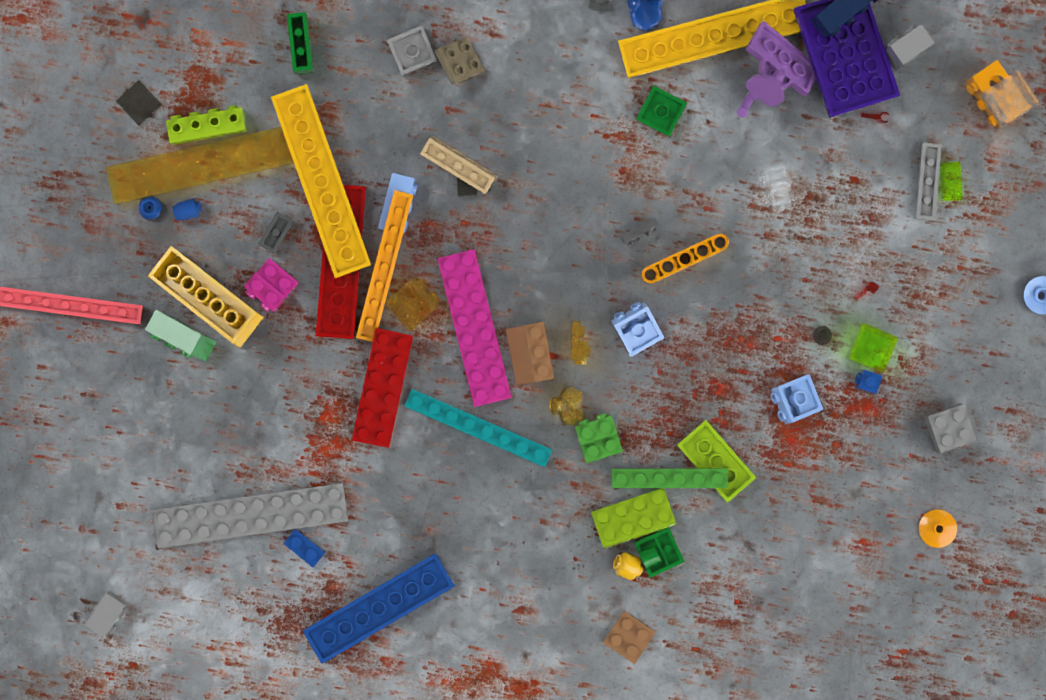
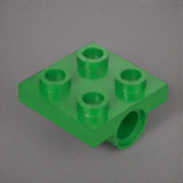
(659, 552)

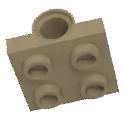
(459, 61)

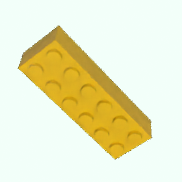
(205, 296)

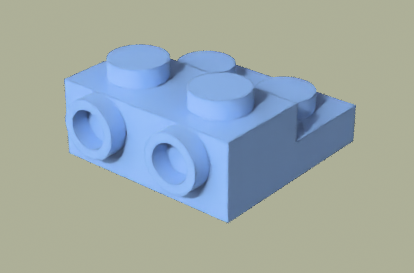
(637, 328)
(796, 399)

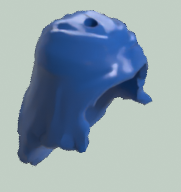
(645, 13)

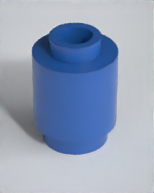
(187, 209)

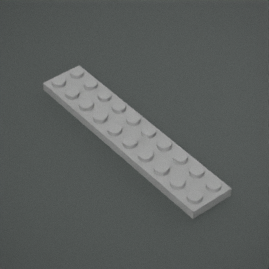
(250, 515)

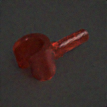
(875, 116)
(871, 287)

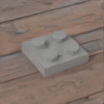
(411, 50)

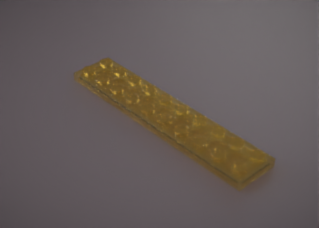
(198, 165)

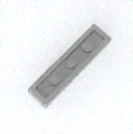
(928, 181)

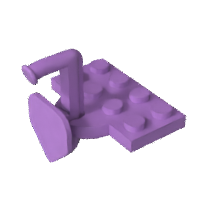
(779, 68)

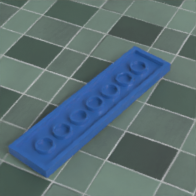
(378, 608)

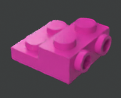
(270, 285)

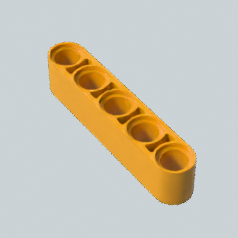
(691, 252)

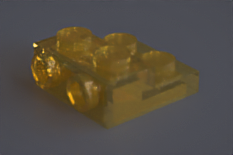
(413, 303)
(579, 349)

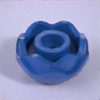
(154, 212)

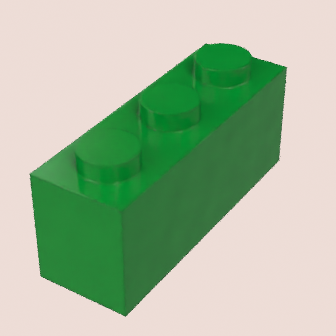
(300, 43)

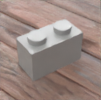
(106, 615)

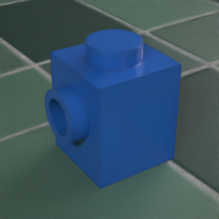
(868, 381)

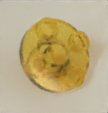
(568, 406)

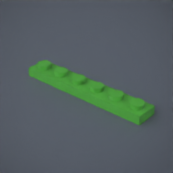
(669, 477)

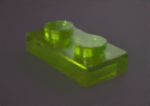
(951, 181)

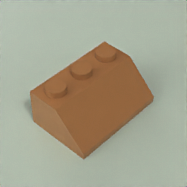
(529, 353)

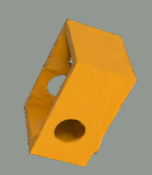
(981, 83)

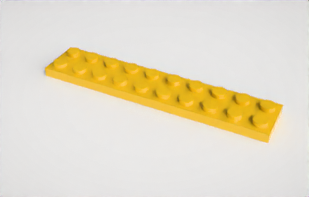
(705, 36)
(321, 181)

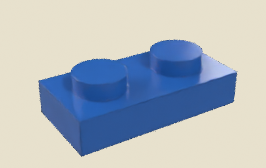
(304, 548)

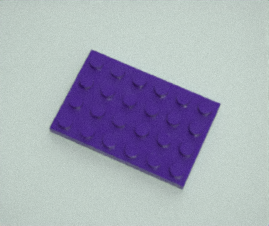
(849, 66)

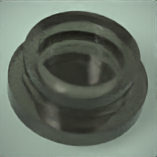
(822, 335)

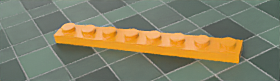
(384, 264)

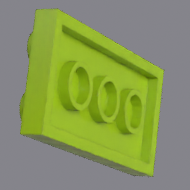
(708, 450)
(633, 518)

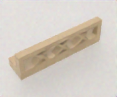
(458, 164)

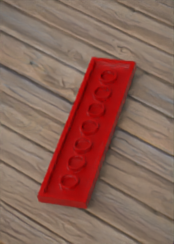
(339, 295)

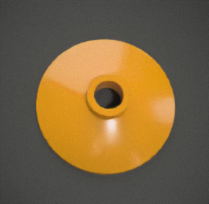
(928, 526)

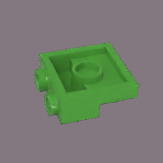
(598, 438)

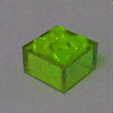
(871, 348)

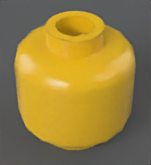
(627, 566)

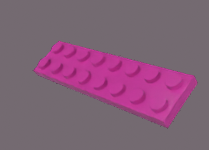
(474, 328)

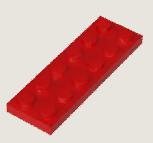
(382, 387)

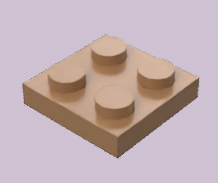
(629, 637)

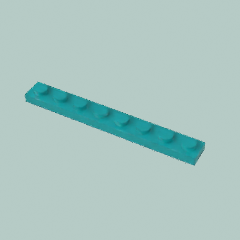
(478, 427)

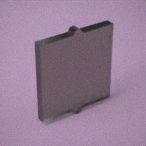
(138, 102)

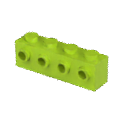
(206, 126)

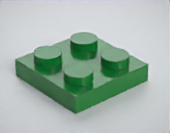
(661, 111)

